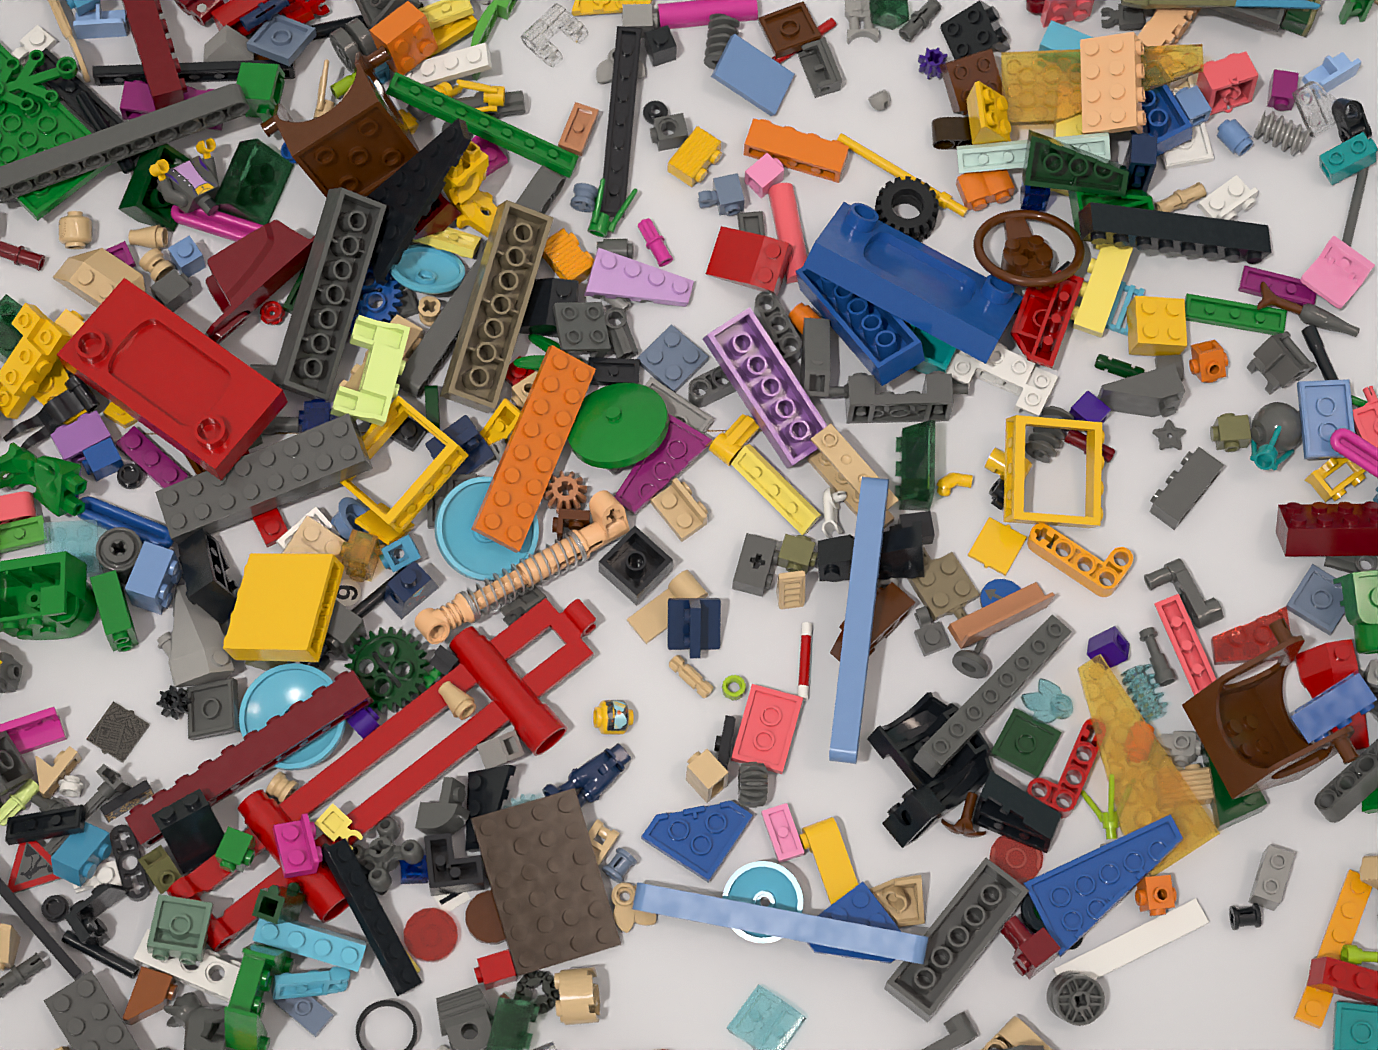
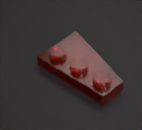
(1247, 641)

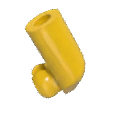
(952, 480)

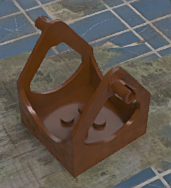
(356, 140)
(1250, 729)

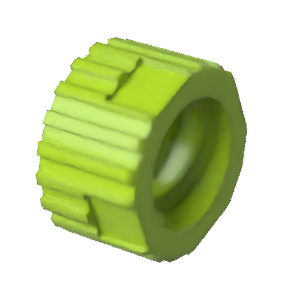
(733, 695)

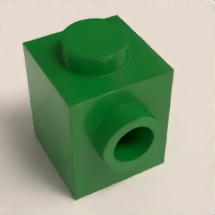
(235, 850)

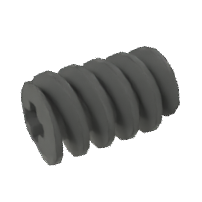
(720, 30)
(1043, 438)

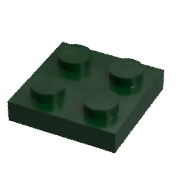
(1025, 743)

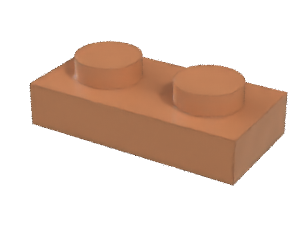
(578, 128)

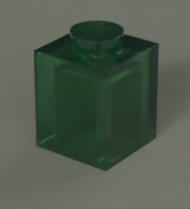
(889, 13)

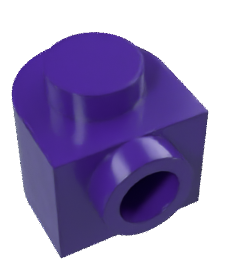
(364, 722)

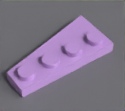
(626, 278)

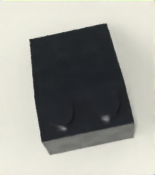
(539, 314)

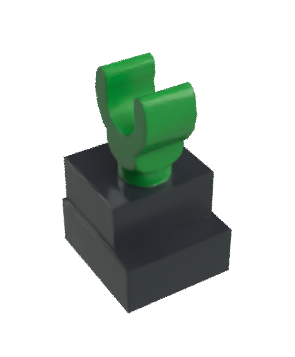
(443, 663)

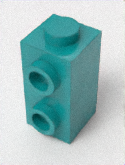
(1348, 158)

